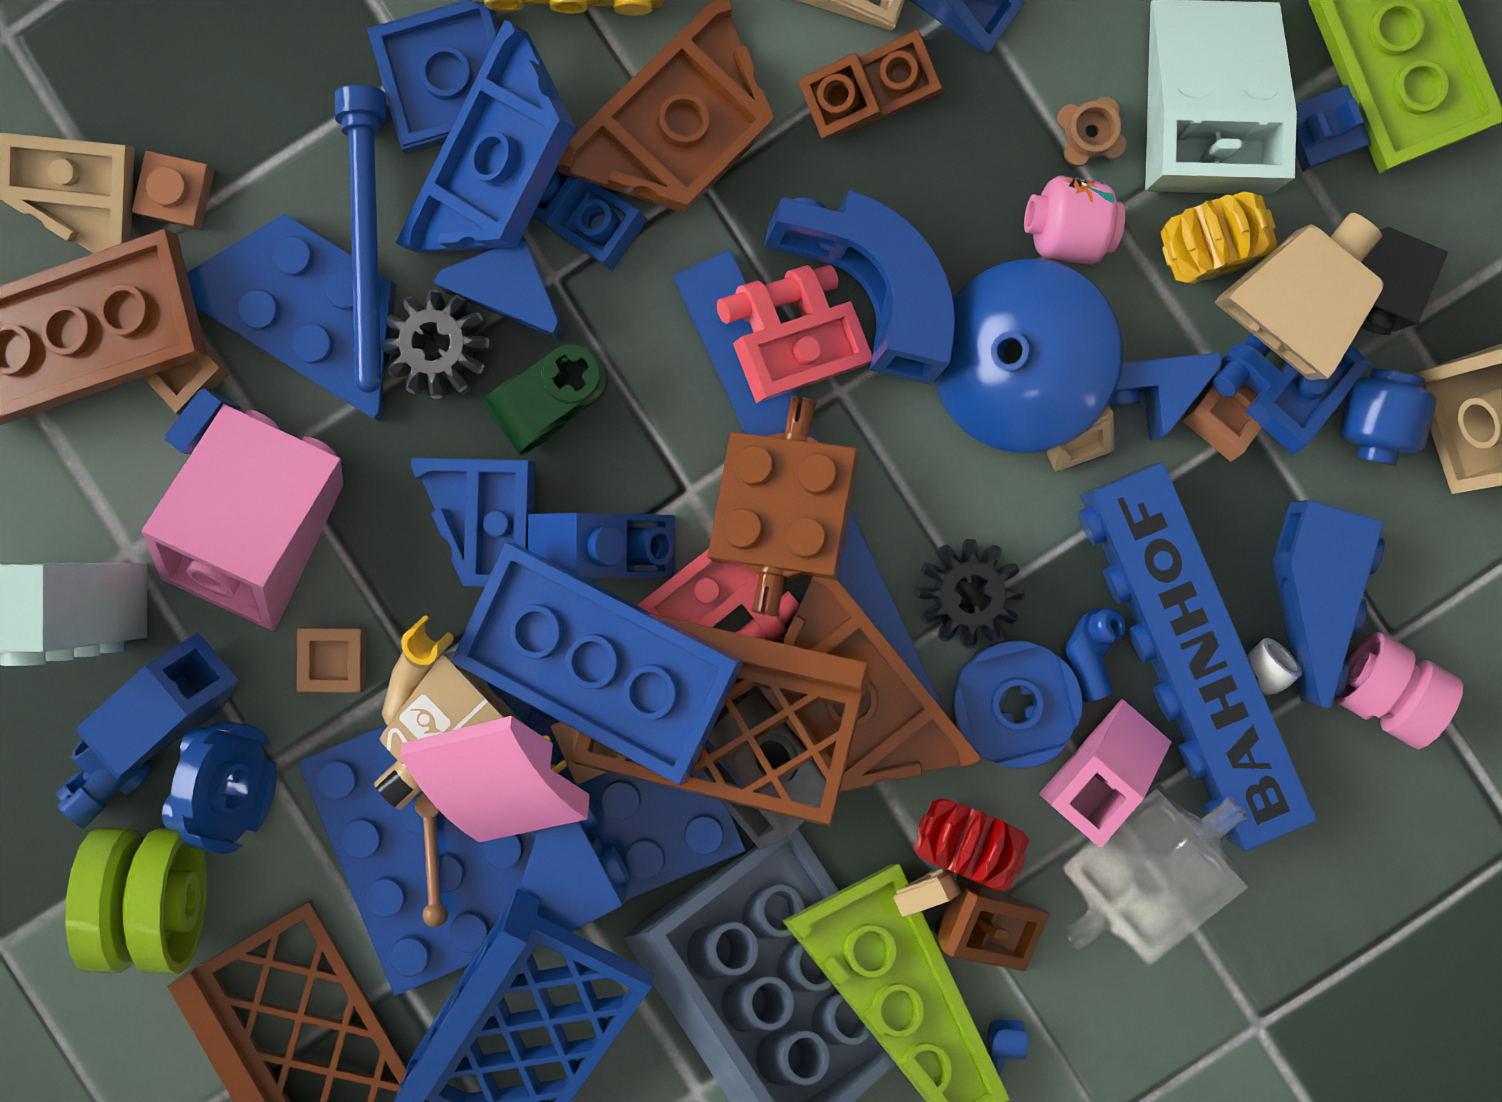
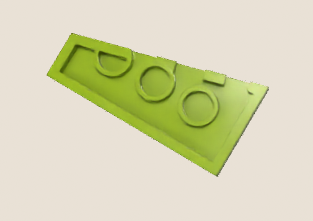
(899, 987)

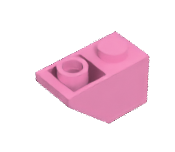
(1108, 773)

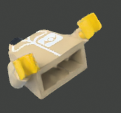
(428, 701)

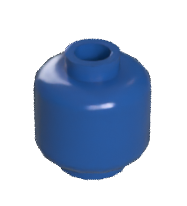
(1388, 415)

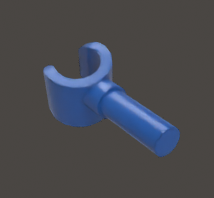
(1006, 1040)

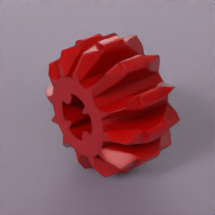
(971, 844)

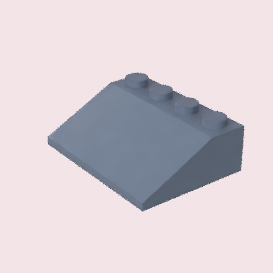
(749, 987)

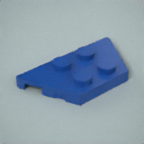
(494, 155)
(295, 302)

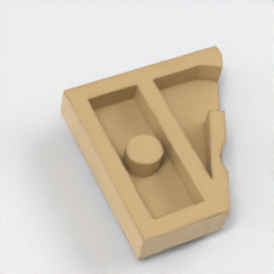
(70, 186)

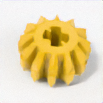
(1218, 237)

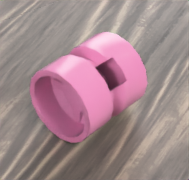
(1408, 697)

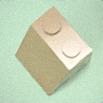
(1468, 418)

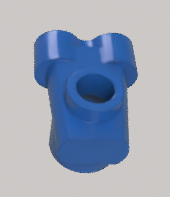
(88, 791)

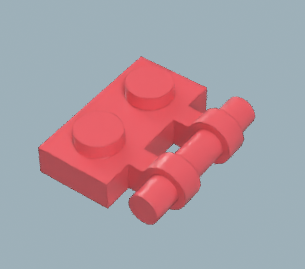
(799, 351)
(710, 591)

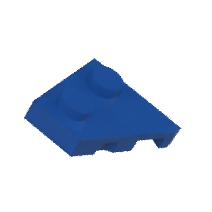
(478, 508)

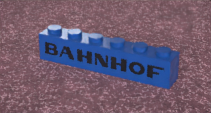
(1194, 653)

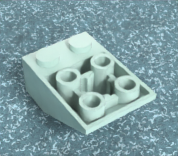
(1219, 98)

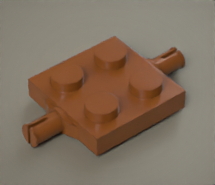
(784, 505)

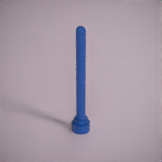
(361, 114)

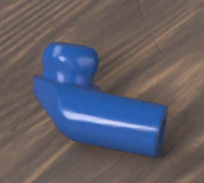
(1088, 647)

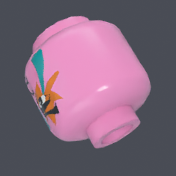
(1075, 220)

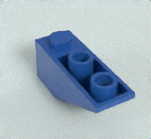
(1320, 585)

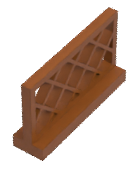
(782, 669)
(230, 1041)

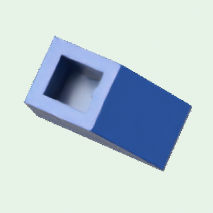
(606, 543)
(158, 706)
(575, 874)

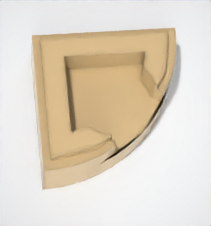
(1091, 444)
(927, 892)

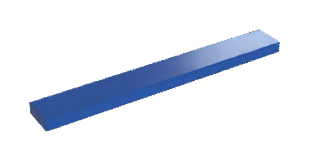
(858, 572)

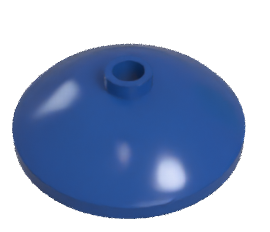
(1066, 362)

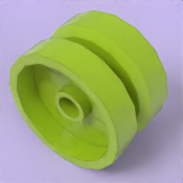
(135, 902)

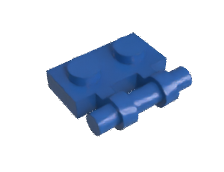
(1287, 402)

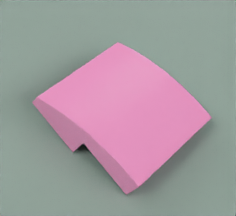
(494, 779)

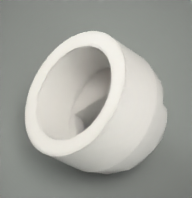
(1273, 666)

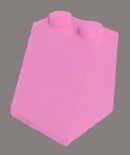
(244, 515)

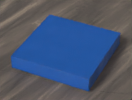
(431, 66)

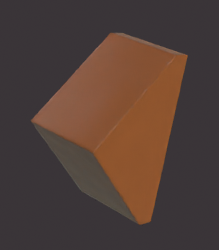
(989, 927)

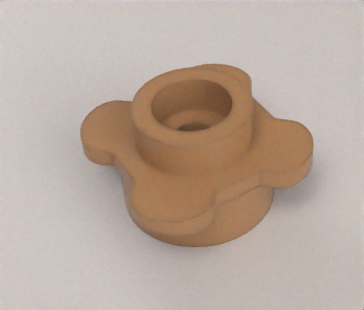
(1105, 118)

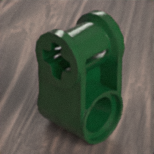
(537, 403)

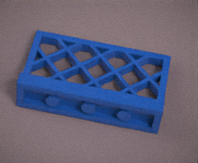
(482, 992)

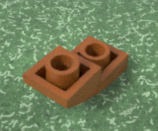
(871, 86)

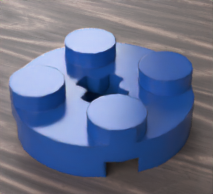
(1047, 722)
(197, 802)

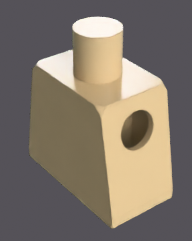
(1309, 295)

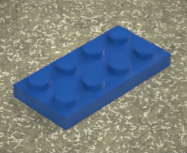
(597, 662)

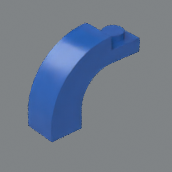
(892, 266)

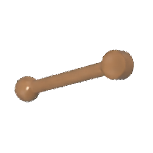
(434, 913)

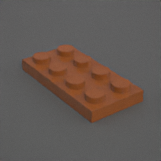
(96, 324)

